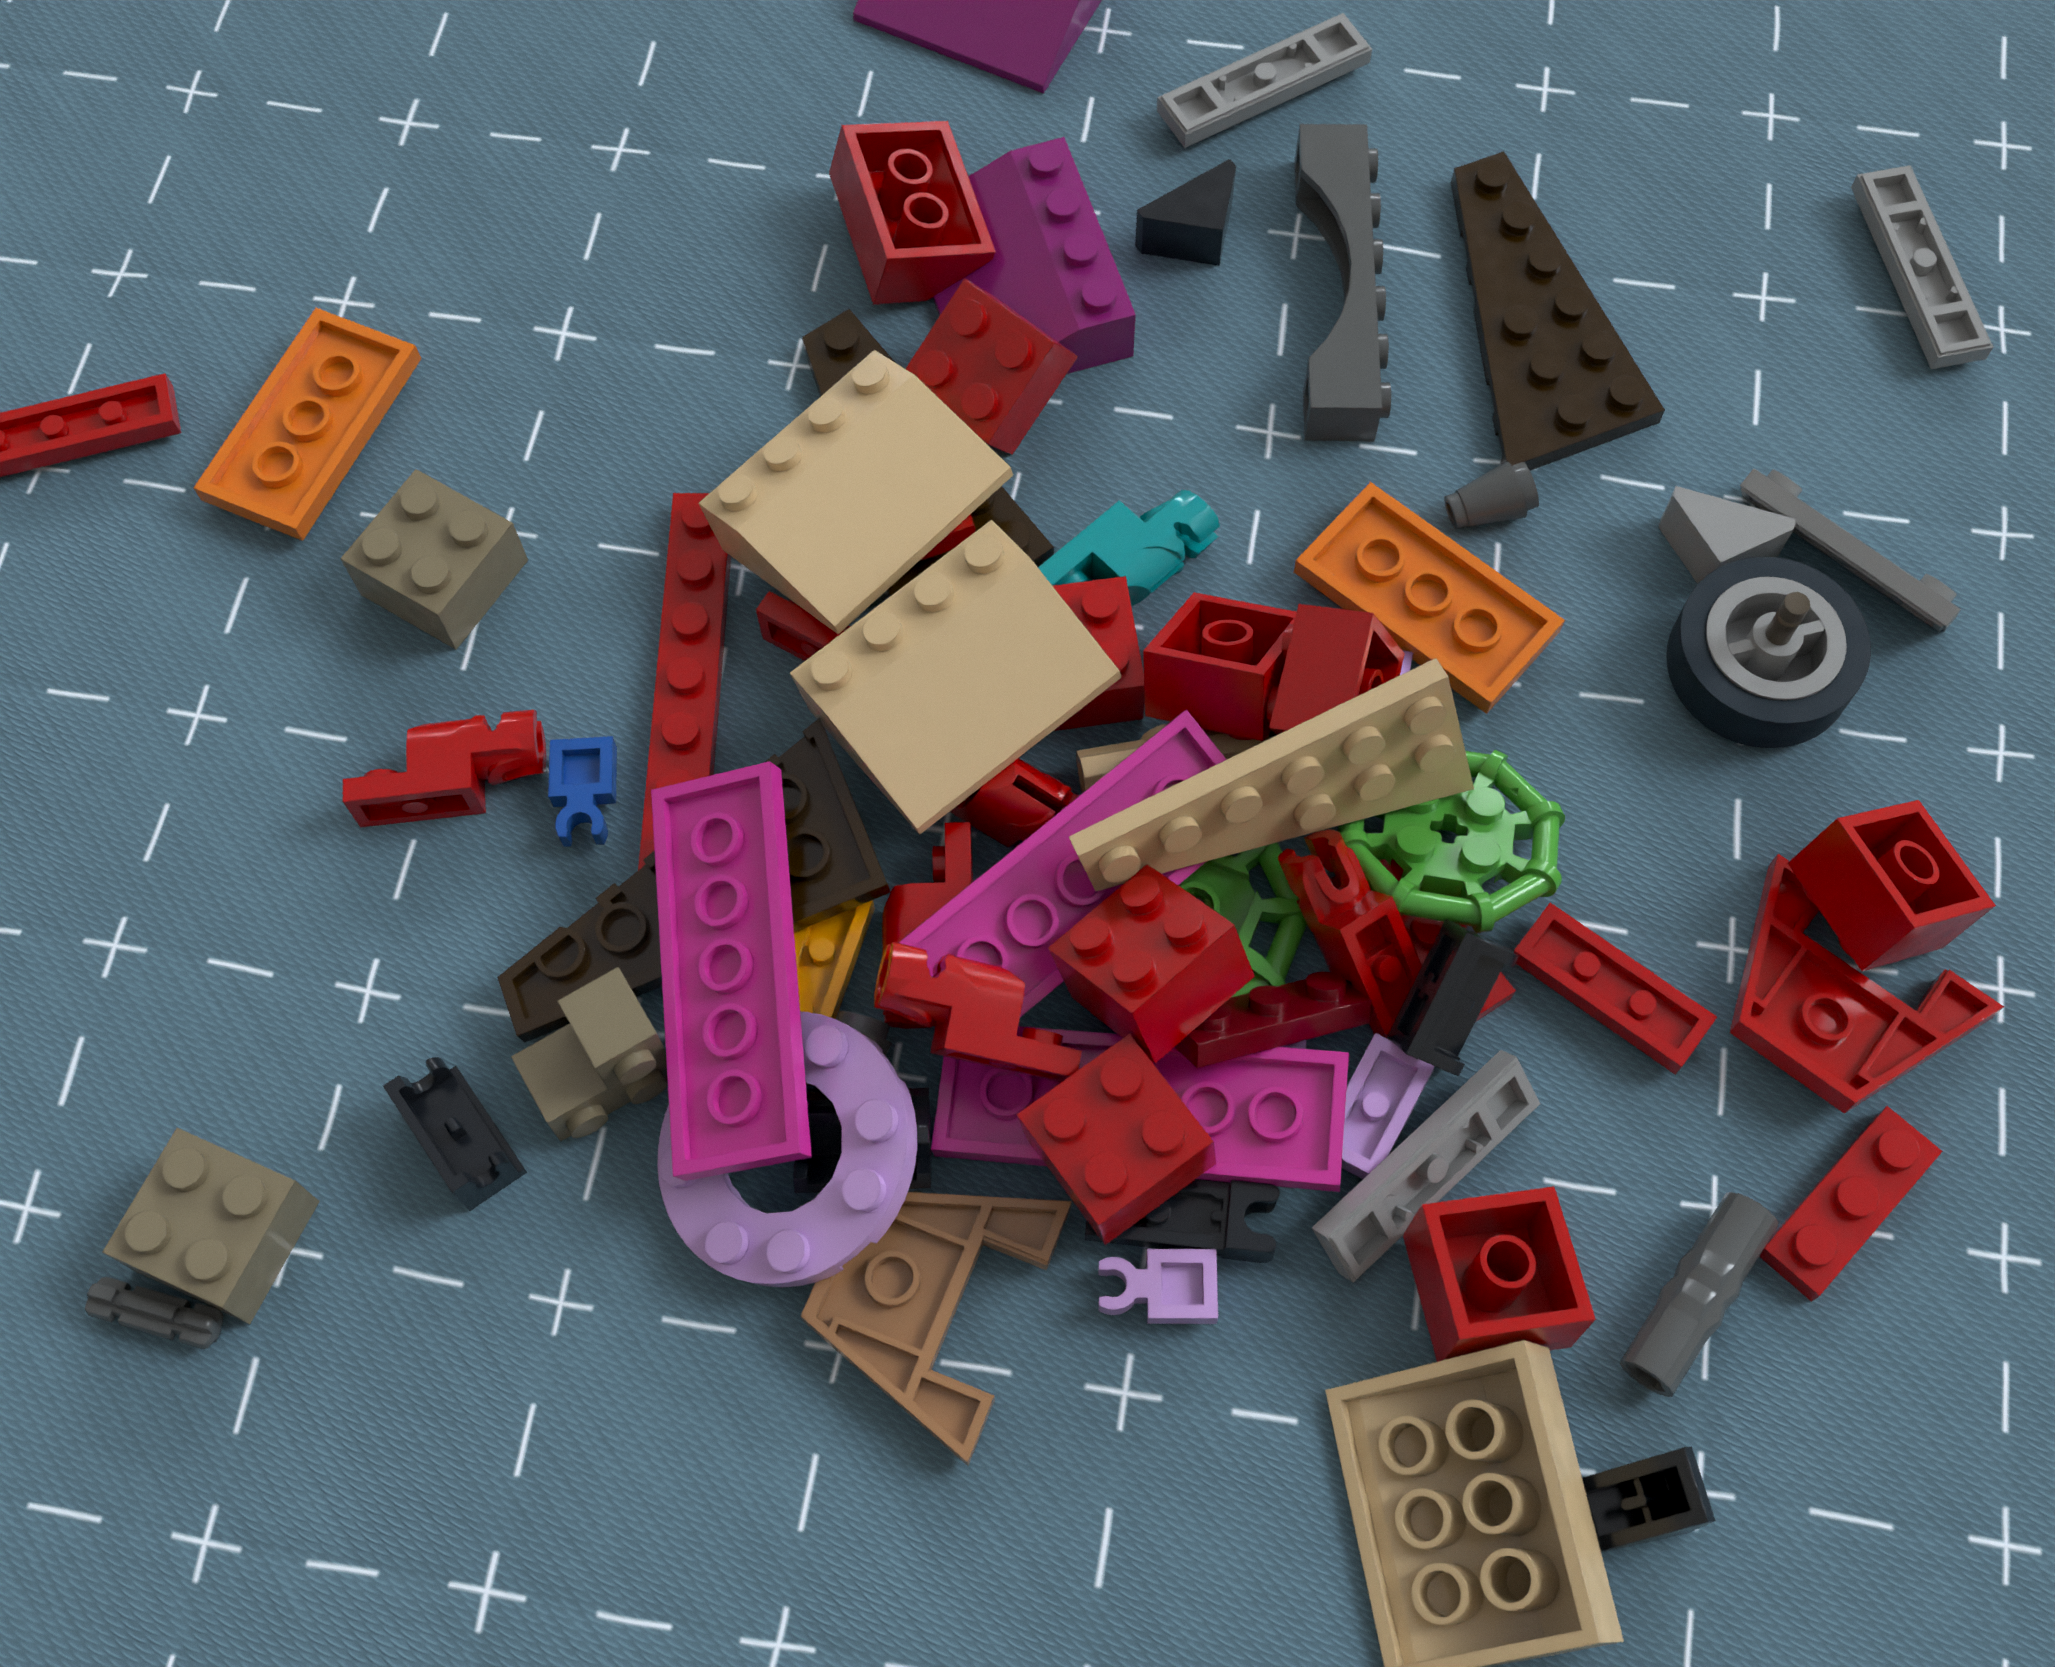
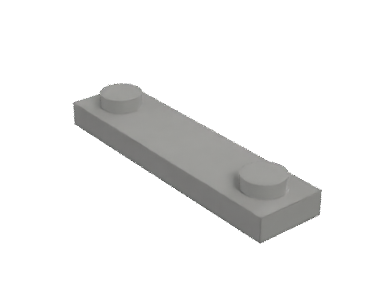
(1263, 80)
(1921, 267)
(1925, 599)
(1426, 1165)

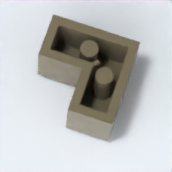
(595, 1061)

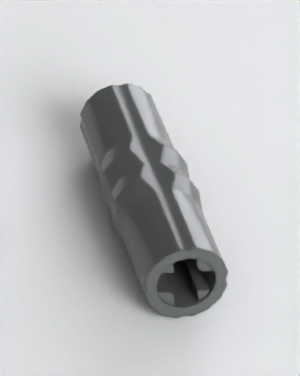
(1699, 1294)

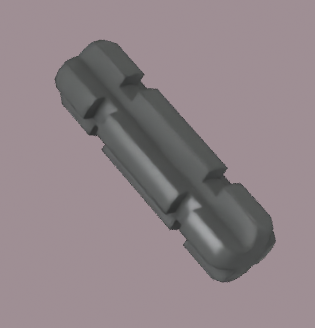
(154, 1312)

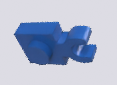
(579, 780)

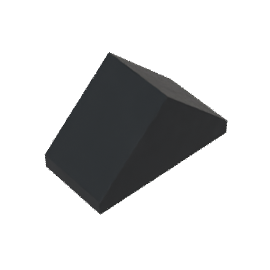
(1190, 219)
(1648, 1500)

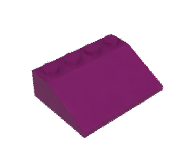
(1003, 37)
(1051, 254)

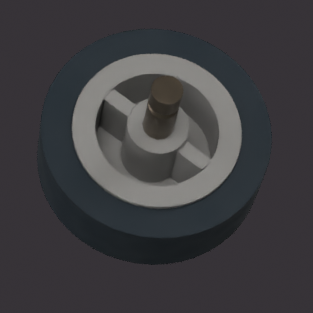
(1768, 652)

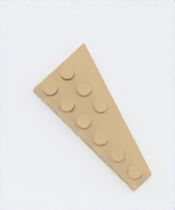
(1340, 767)

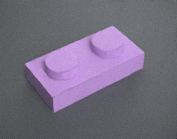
(1379, 1103)

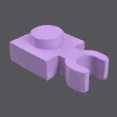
(1175, 1286)

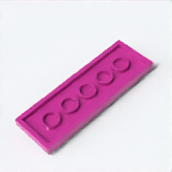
(1041, 884)
(729, 974)
(1268, 1112)

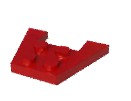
(1829, 1019)

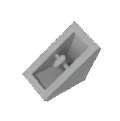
(1717, 531)

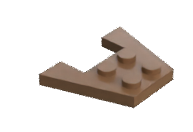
(903, 1292)

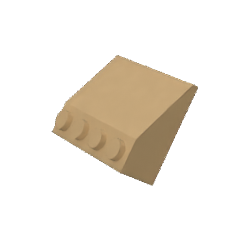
(854, 491)
(955, 676)
(1472, 1512)

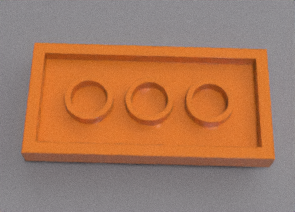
(308, 424)
(1429, 595)

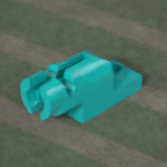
(1140, 548)

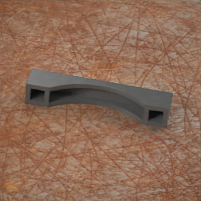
(1343, 375)

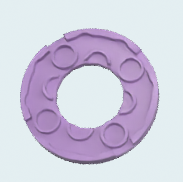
(850, 1209)

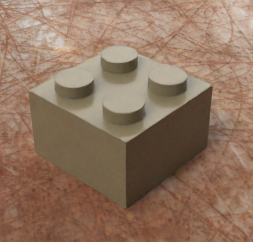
(435, 558)
(212, 1225)

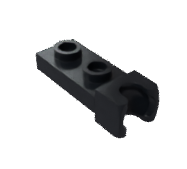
(1206, 1217)

